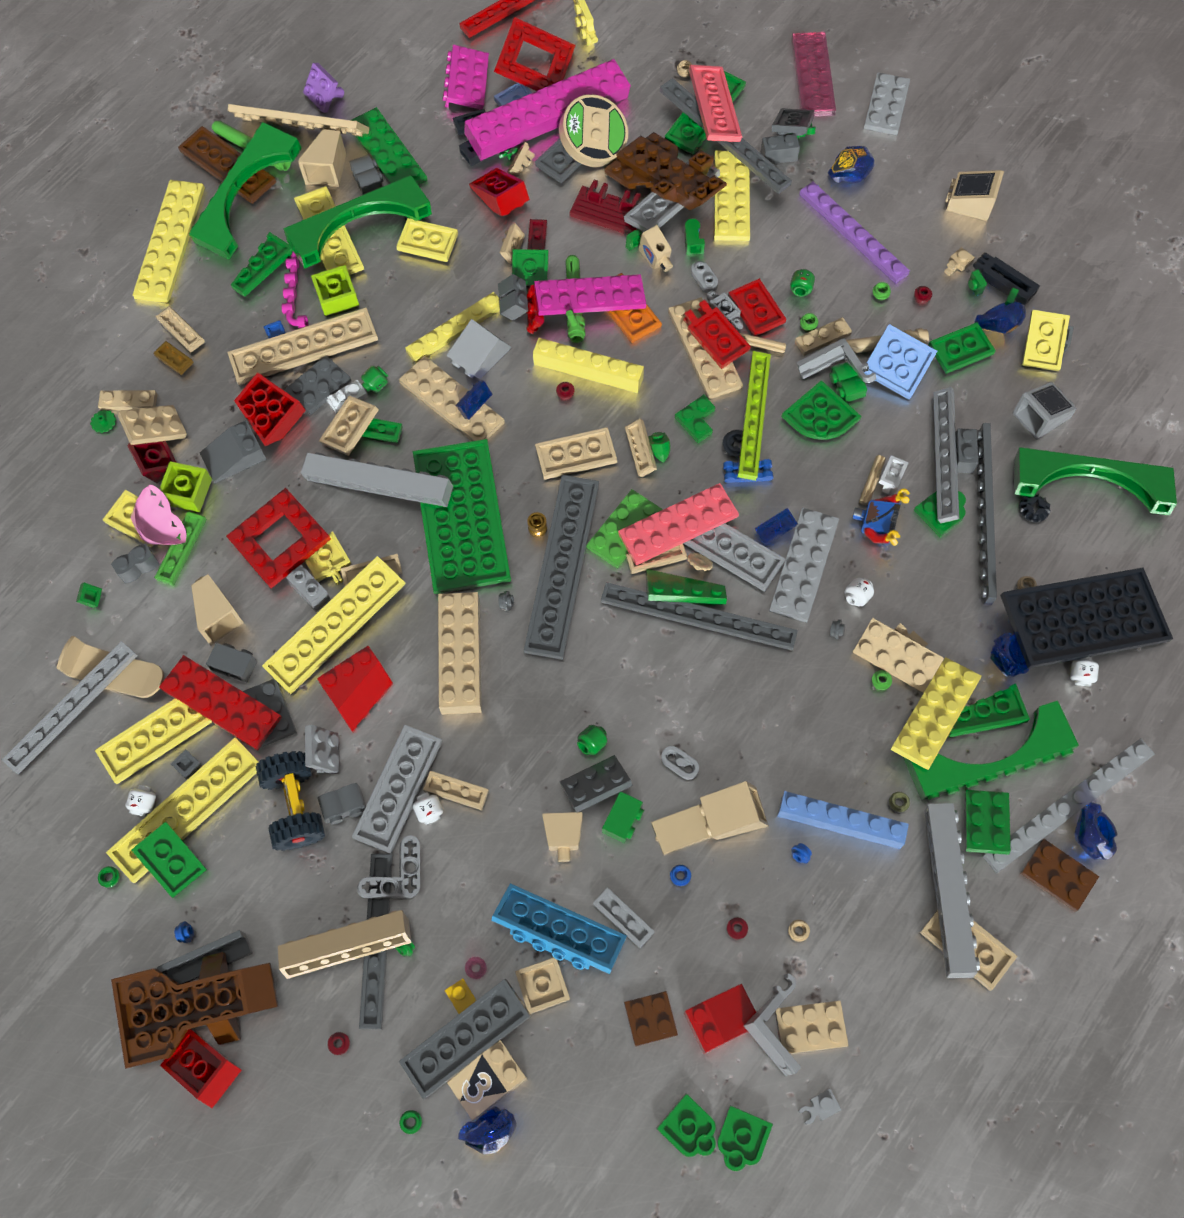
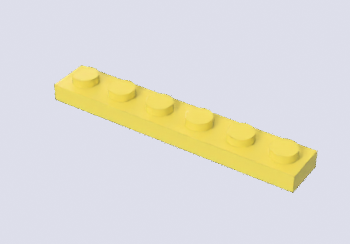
(453, 328)

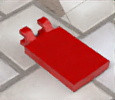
(716, 334)

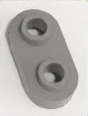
(703, 275)
(681, 761)

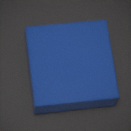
(274, 329)

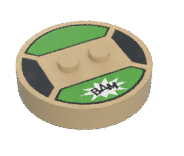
(593, 130)

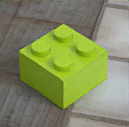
(335, 290)
(185, 486)

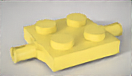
(585, 22)
(328, 561)

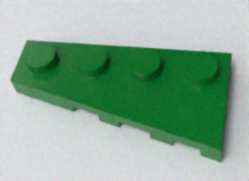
(268, 258)
(682, 589)
(994, 712)

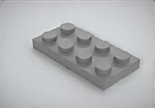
(887, 103)

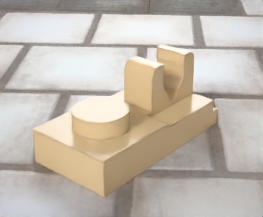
(519, 159)
(513, 240)

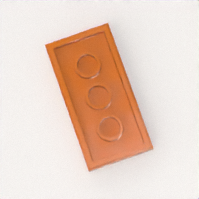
(635, 322)

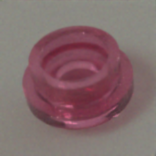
(470, 963)

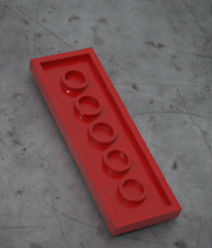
(220, 702)

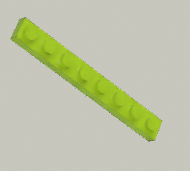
(754, 416)

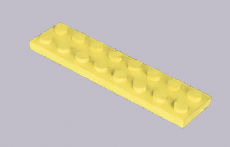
(168, 241)
(333, 625)
(189, 803)

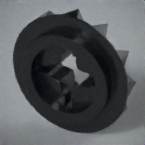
(728, 442)
(1026, 508)

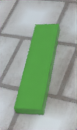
(178, 554)

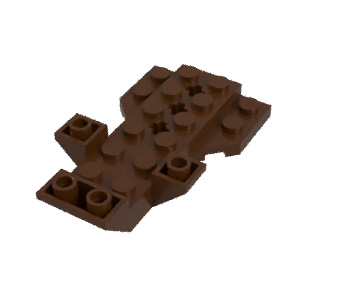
(656, 164)
(210, 1002)

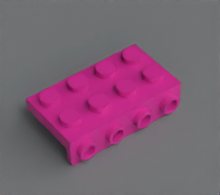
(465, 77)

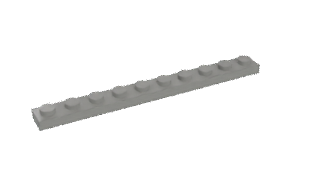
(1071, 803)

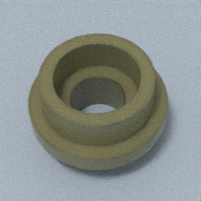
(900, 796)

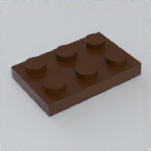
(1059, 875)

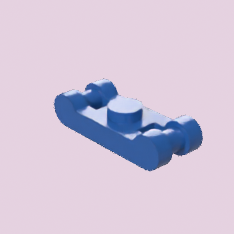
(730, 477)

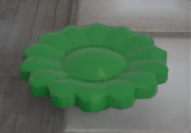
(103, 421)

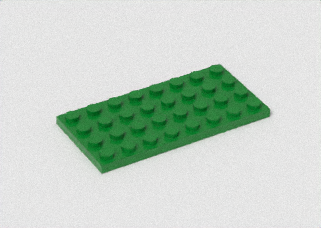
(467, 535)

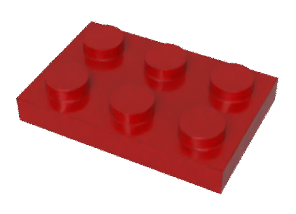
(757, 307)

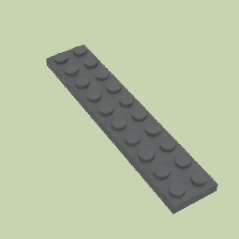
(561, 567)

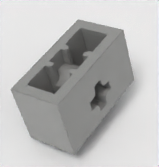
(308, 588)

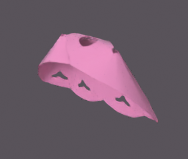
(154, 522)

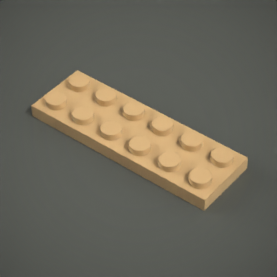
(712, 378)
(443, 393)

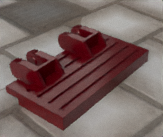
(604, 212)

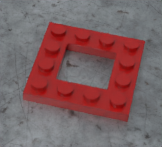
(523, 31)
(276, 570)

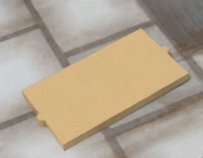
(680, 829)

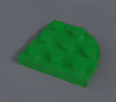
(821, 414)

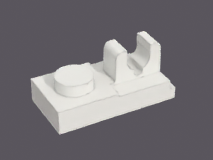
(353, 389)
(893, 474)

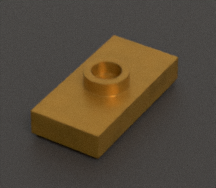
(173, 357)

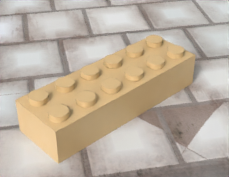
(459, 653)

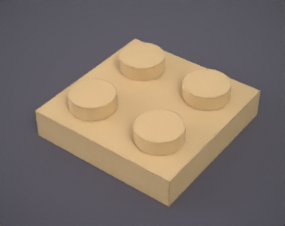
(542, 985)

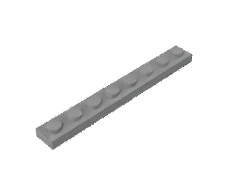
(946, 455)
(69, 707)

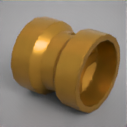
(540, 527)

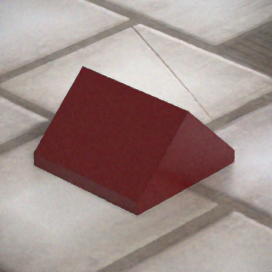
(152, 459)

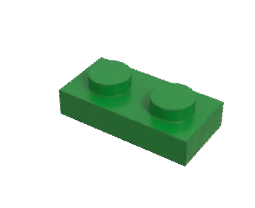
(383, 430)

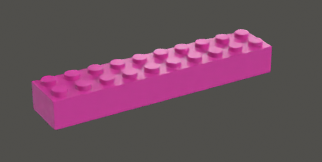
(542, 109)

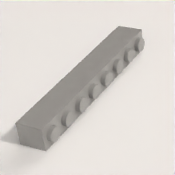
(377, 479)
(951, 892)

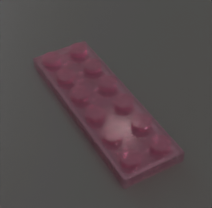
(813, 73)

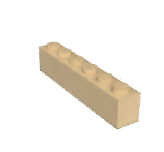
(344, 944)

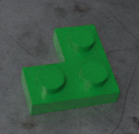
(692, 418)

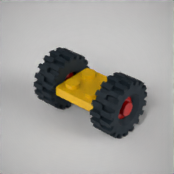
(297, 829)

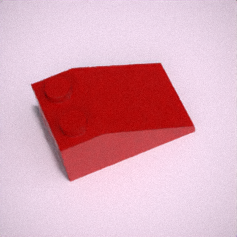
(500, 191)
(720, 1018)
(201, 1069)

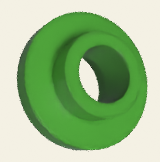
(883, 287)
(809, 317)
(881, 685)

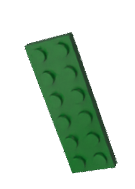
(687, 133)
(387, 149)

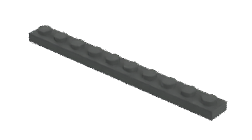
(741, 150)
(986, 519)
(700, 617)

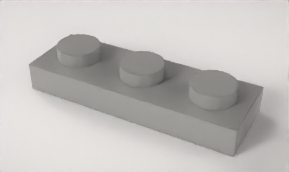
(623, 918)

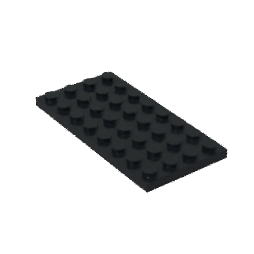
(1085, 617)

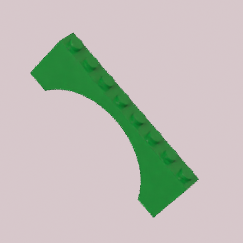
(265, 149)
(400, 198)
(1149, 483)
(1047, 739)

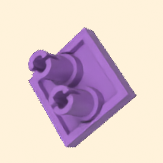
(322, 88)

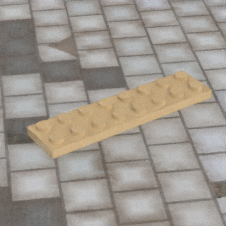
(295, 120)
(302, 345)

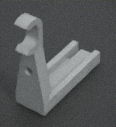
(831, 355)
(765, 1037)

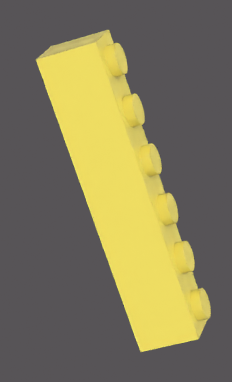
(588, 365)

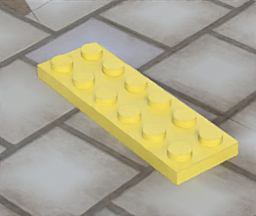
(733, 201)
(339, 248)
(936, 713)
(149, 739)

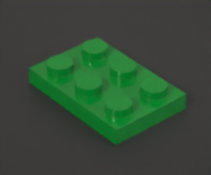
(962, 347)
(987, 822)
(169, 859)

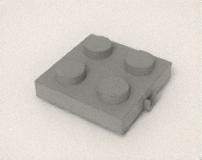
(321, 749)

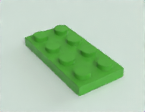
(606, 541)

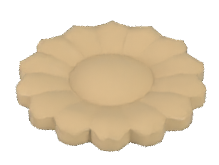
(699, 561)

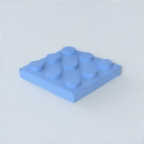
(900, 361)

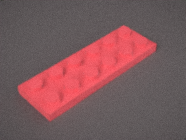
(715, 103)
(678, 524)

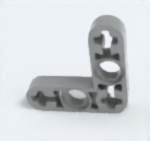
(398, 882)

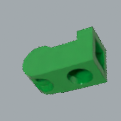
(692, 242)

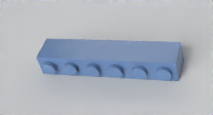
(843, 820)

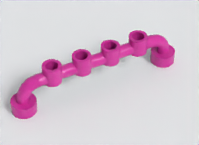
(290, 294)

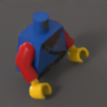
(881, 517)

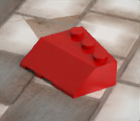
(268, 409)
(356, 685)

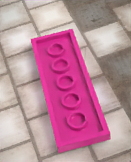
(589, 294)

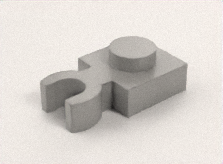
(823, 1105)

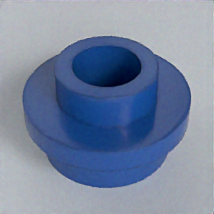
(801, 853)
(683, 869)
(184, 932)

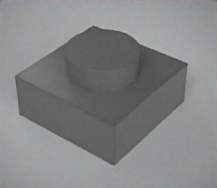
(186, 764)

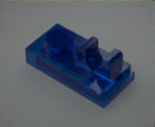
(474, 399)
(776, 526)

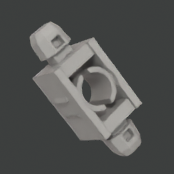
(726, 306)

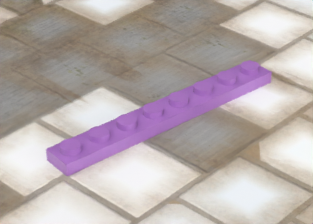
(854, 232)

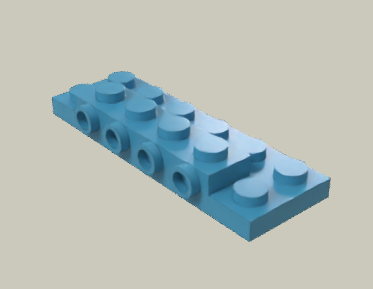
(558, 930)

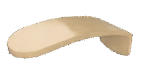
(137, 679)

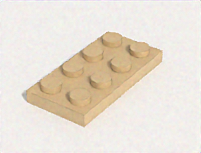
(575, 453)
(898, 655)
(992, 954)

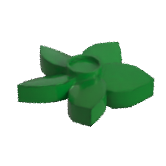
(508, 152)

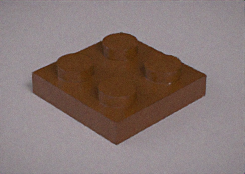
(650, 1018)

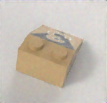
(487, 1080)

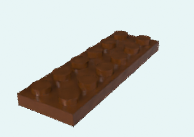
(219, 157)

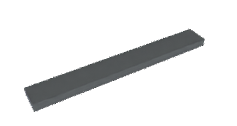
(375, 964)

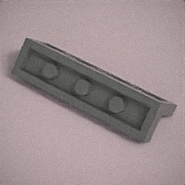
(188, 966)

